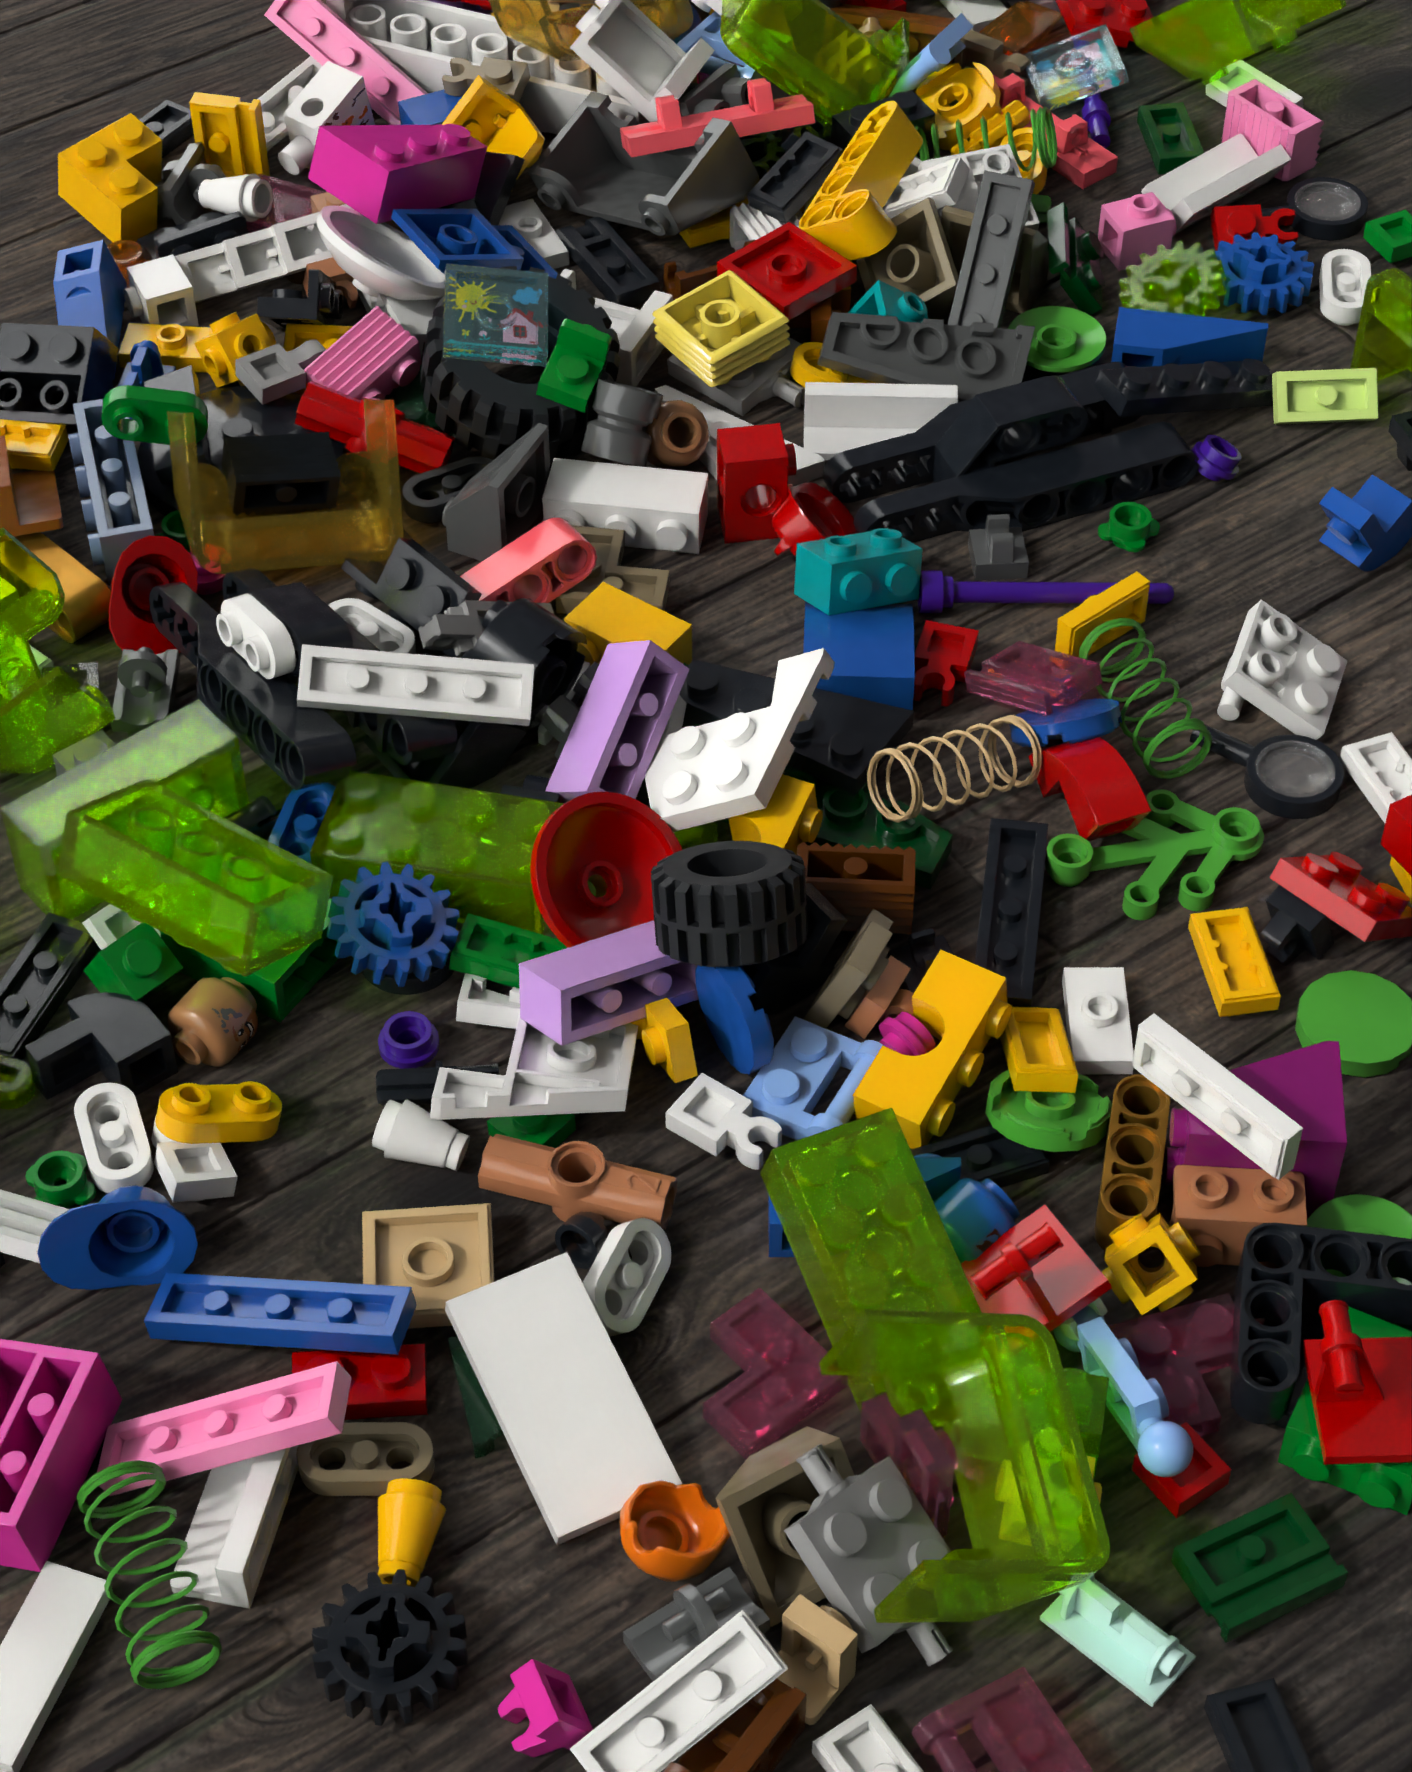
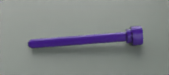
(941, 592)

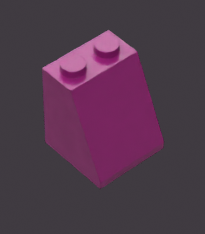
(1305, 1088)

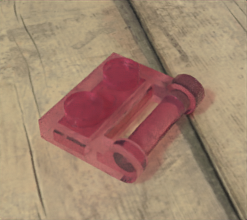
(1010, 1723)

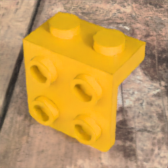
(497, 122)

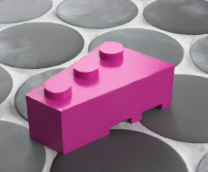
(397, 166)
(50, 1432)

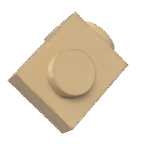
(818, 1652)

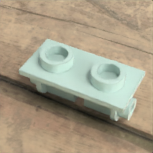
(1118, 1639)

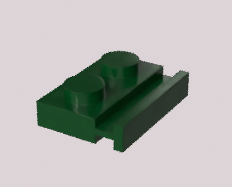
(1077, 259)
(1258, 1567)

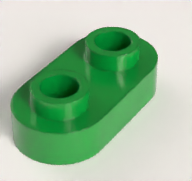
(150, 411)

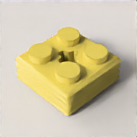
(721, 328)

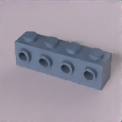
(115, 486)

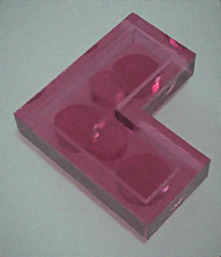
(1178, 1349)
(779, 1375)
(919, 1452)

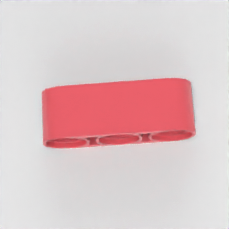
(535, 565)

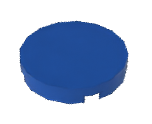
(1072, 722)
(737, 1028)

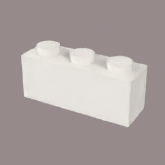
(651, 504)

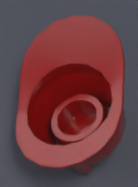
(810, 515)
(140, 568)

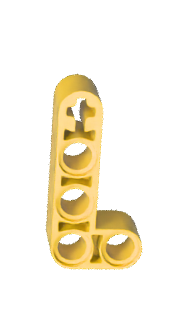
(850, 203)

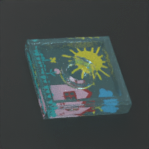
(1075, 68)
(495, 315)

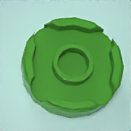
(1363, 1014)
(1049, 1118)

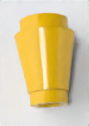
(407, 1527)

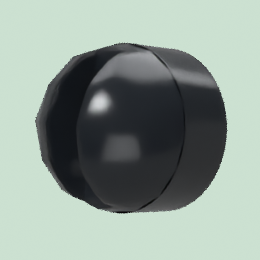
(582, 1251)

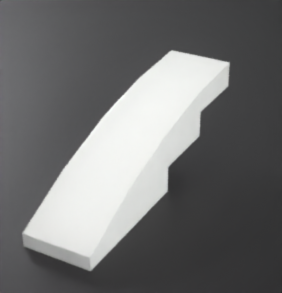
(254, 257)

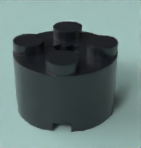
(532, 636)

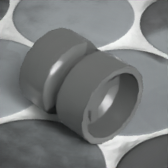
(621, 423)

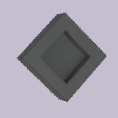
(998, 550)

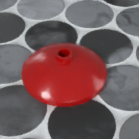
(604, 842)

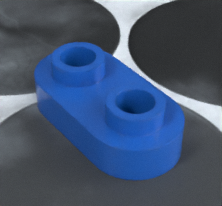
(297, 823)

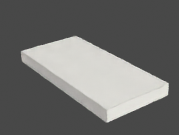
(560, 1395)

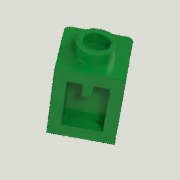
(575, 365)

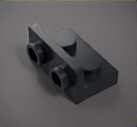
(193, 235)
(291, 307)

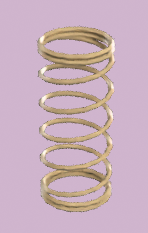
(992, 760)

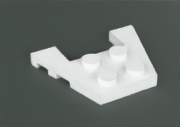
(735, 761)
(540, 1073)

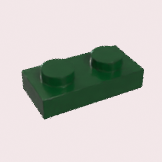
(1168, 135)

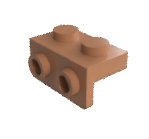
(1226, 1203)

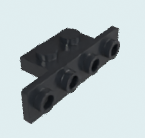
(411, 584)

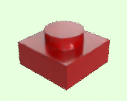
(1200, 1480)

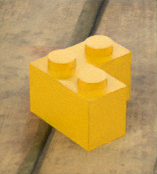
(114, 178)

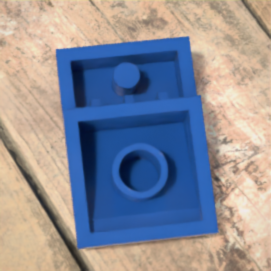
(467, 239)
(870, 652)

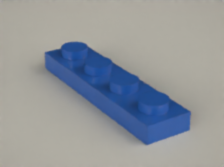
(281, 1313)

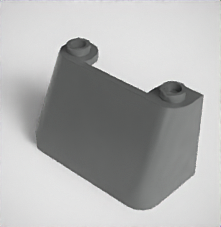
(657, 192)

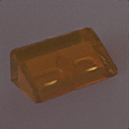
(1022, 26)

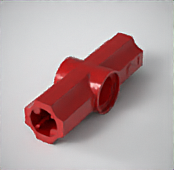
(344, 418)

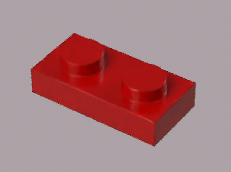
(379, 1382)

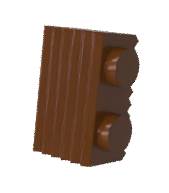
(863, 881)

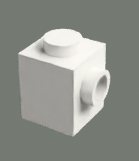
(160, 293)

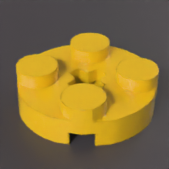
(976, 97)

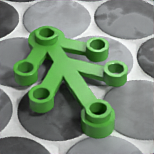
(1226, 838)

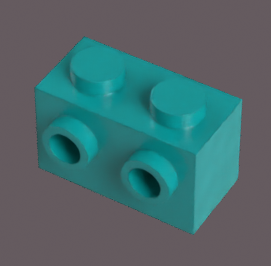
(858, 571)

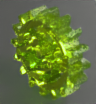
(1175, 281)

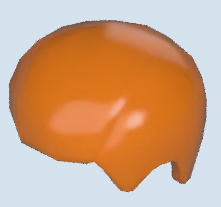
(671, 1530)

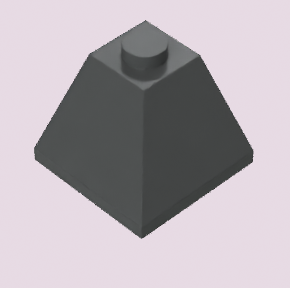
(500, 499)

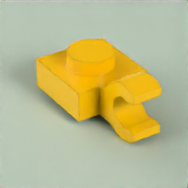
(667, 1040)

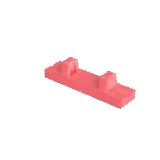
(677, 131)
(1078, 156)

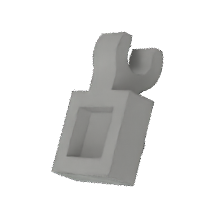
(275, 371)

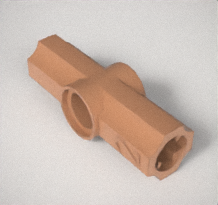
(575, 1180)

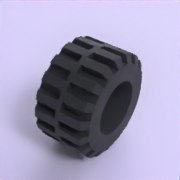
(729, 903)

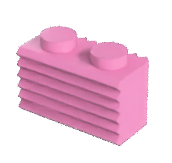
(1273, 120)
(368, 359)

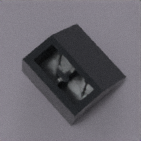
(51, 369)

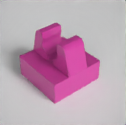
(551, 1707)

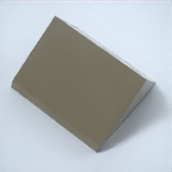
(916, 260)

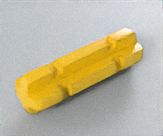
(996, 128)

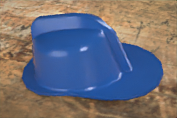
(118, 1242)

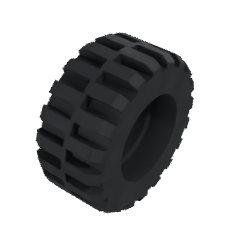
(497, 412)

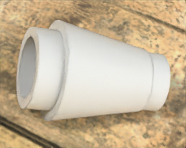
(237, 193)
(411, 1136)

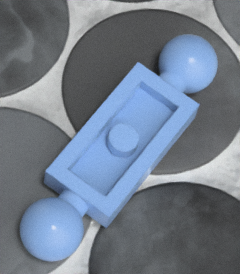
(1132, 1400)

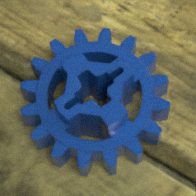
(1264, 273)
(392, 920)

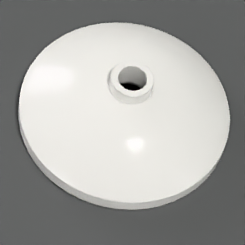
(378, 256)

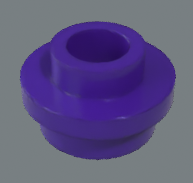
(1217, 458)
(408, 1040)

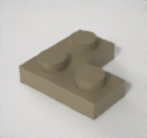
(643, 583)
(854, 971)

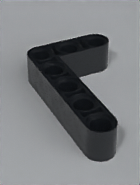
(1301, 1287)

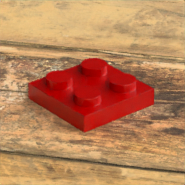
(791, 269)
(1342, 894)

